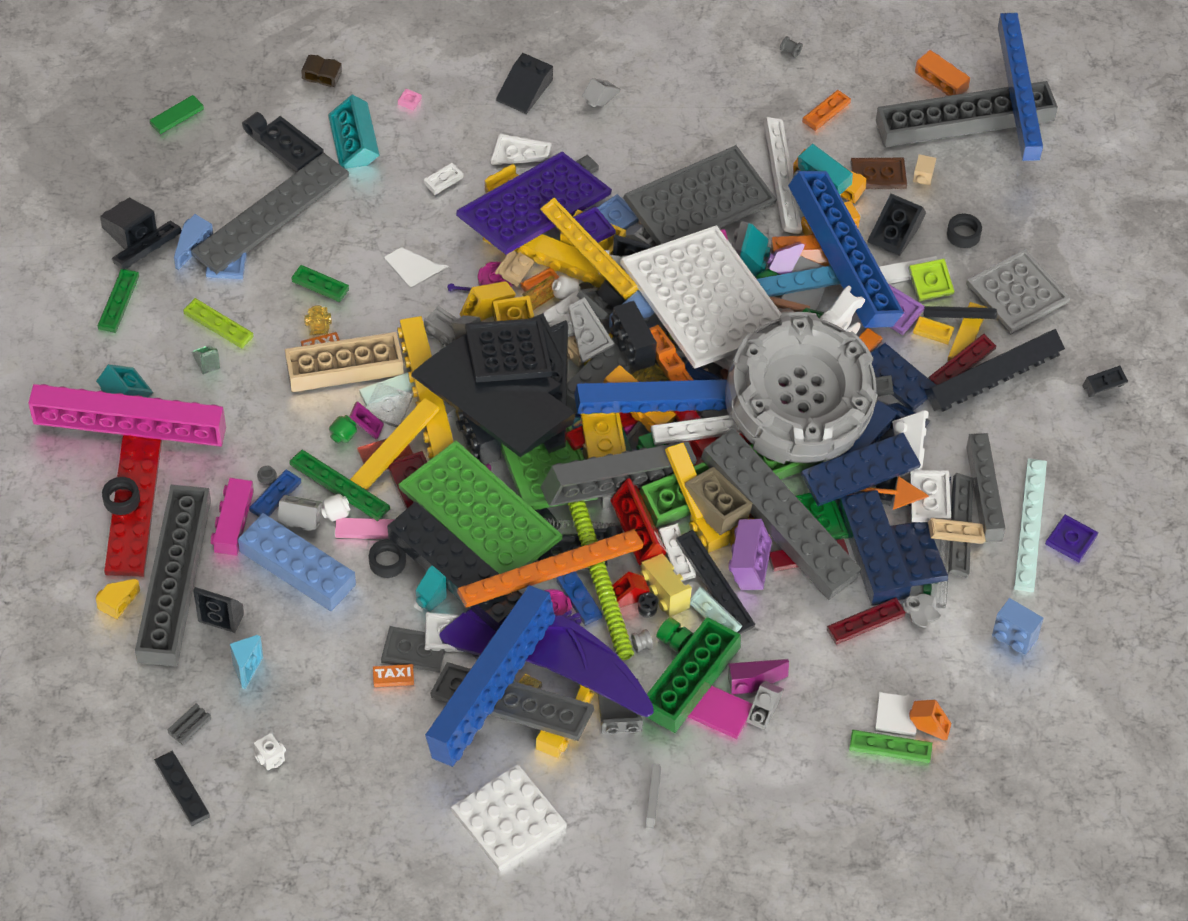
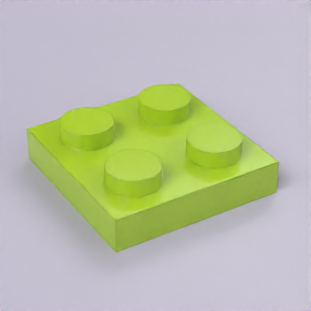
(931, 280)

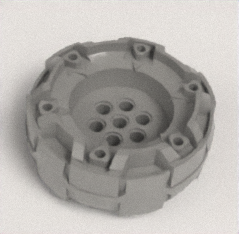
(820, 355)

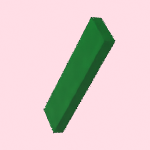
(118, 300)

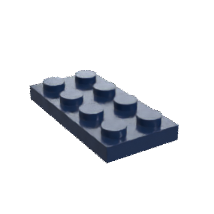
(907, 381)
(919, 553)

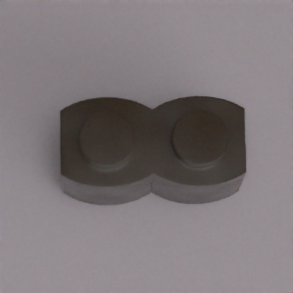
(321, 70)

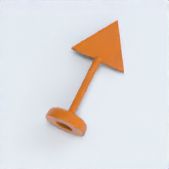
(904, 493)

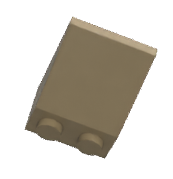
(718, 500)

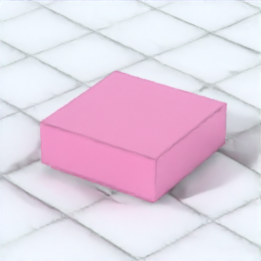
(409, 99)

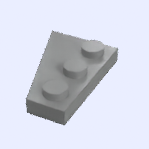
(588, 330)

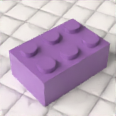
(750, 554)

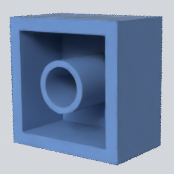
(1017, 626)

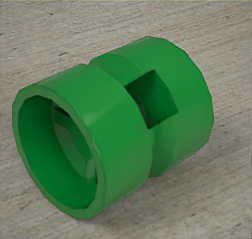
(673, 634)

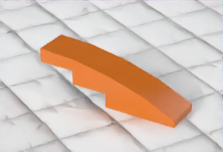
(668, 358)

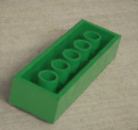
(692, 673)

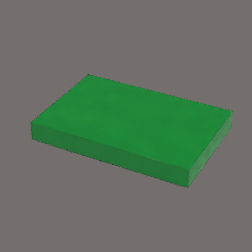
(827, 515)

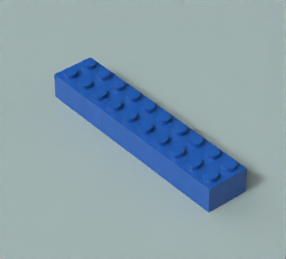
(845, 248)
(490, 676)

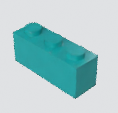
(817, 160)

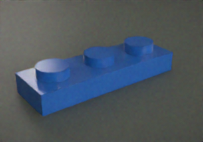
(580, 597)

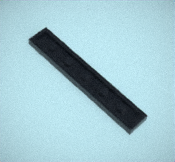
(714, 579)

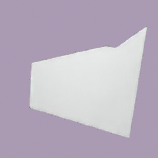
(412, 267)

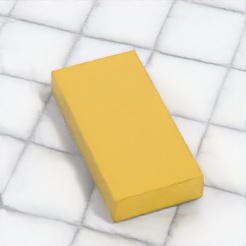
(933, 330)

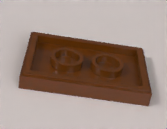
(881, 172)

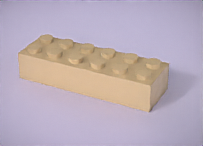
(344, 362)

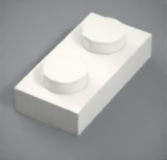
(443, 178)

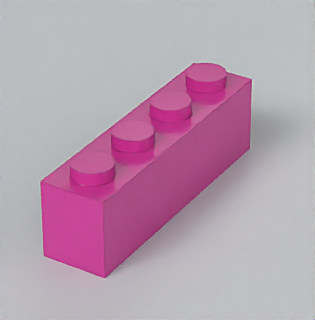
(233, 516)

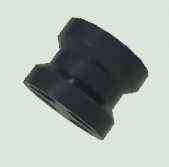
(650, 600)

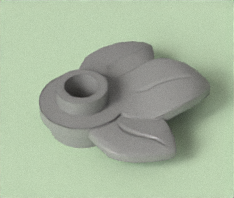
(922, 611)

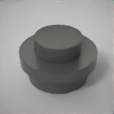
(267, 475)

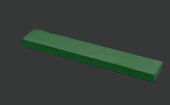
(339, 484)

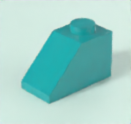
(431, 589)

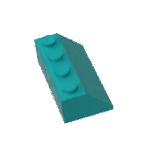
(353, 133)

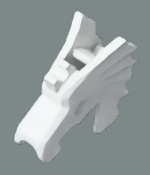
(843, 310)

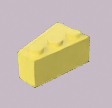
(666, 585)

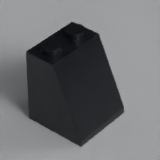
(128, 222)

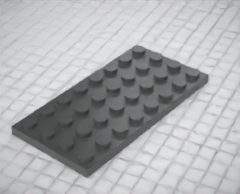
(700, 197)

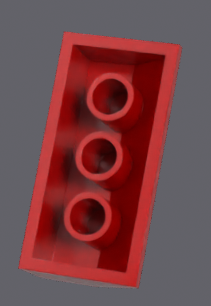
(634, 515)

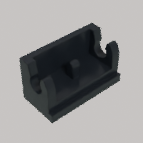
(1105, 380)

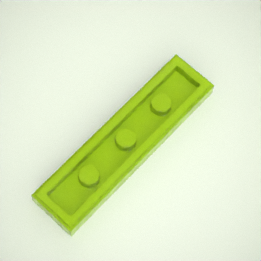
(218, 323)

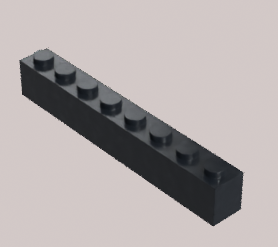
(998, 368)

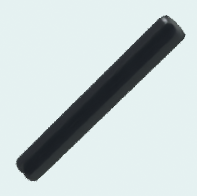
(960, 312)

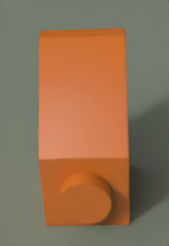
(930, 718)

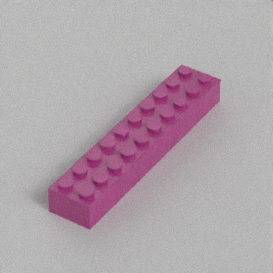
(127, 415)

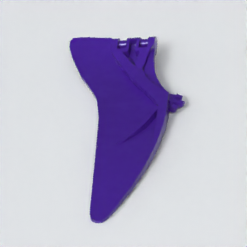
(566, 651)

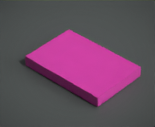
(722, 712)

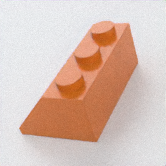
(811, 250)

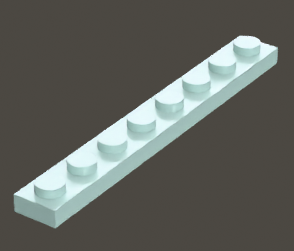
(1030, 525)

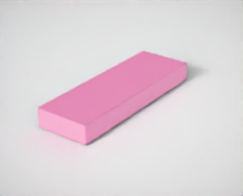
(362, 528)

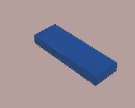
(269, 500)

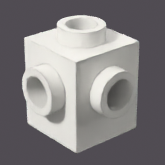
(269, 752)

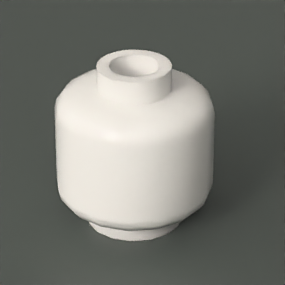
(564, 287)
(335, 507)

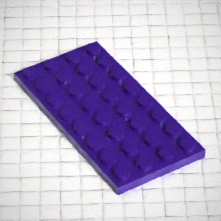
(512, 211)

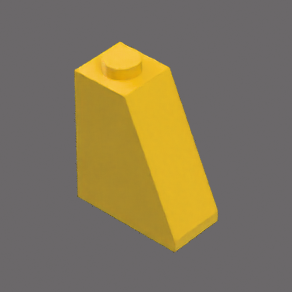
(481, 298)

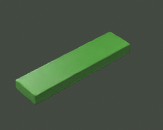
(890, 746)

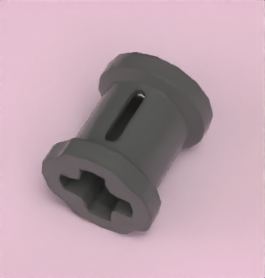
(791, 46)

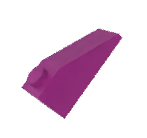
(748, 676)

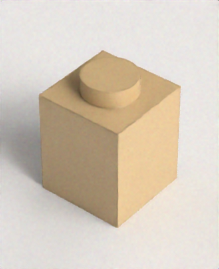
(924, 169)

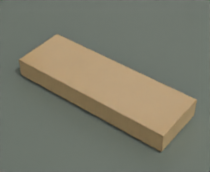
(956, 531)

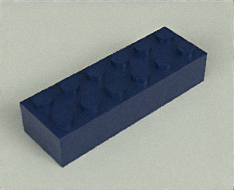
(874, 547)

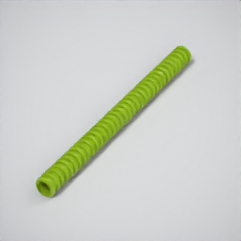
(602, 583)

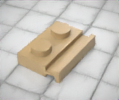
(515, 267)

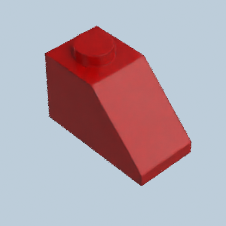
(629, 588)

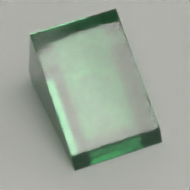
(207, 359)

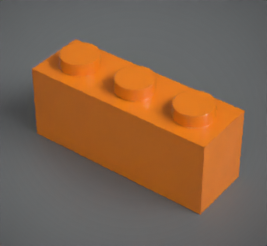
(942, 74)

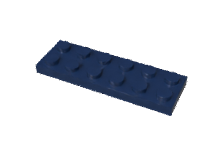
(860, 469)

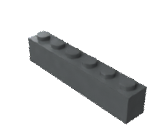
(985, 487)

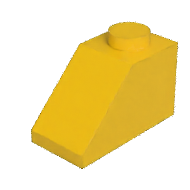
(117, 597)

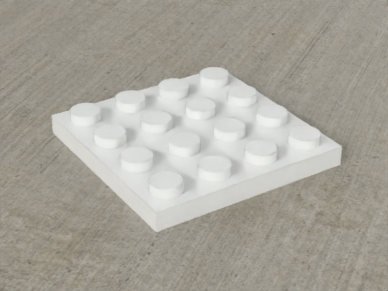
(508, 817)

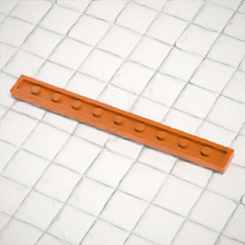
(549, 568)

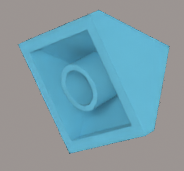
(246, 658)

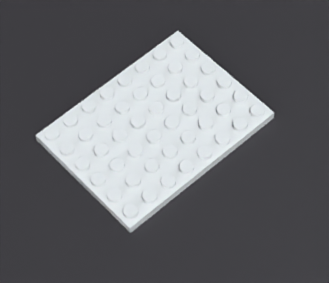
(701, 294)

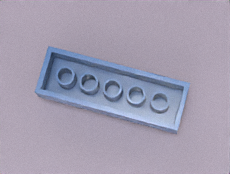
(297, 562)

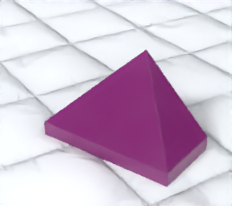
(366, 420)

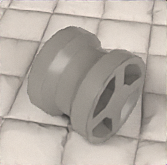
(641, 640)

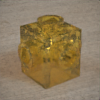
(318, 320)

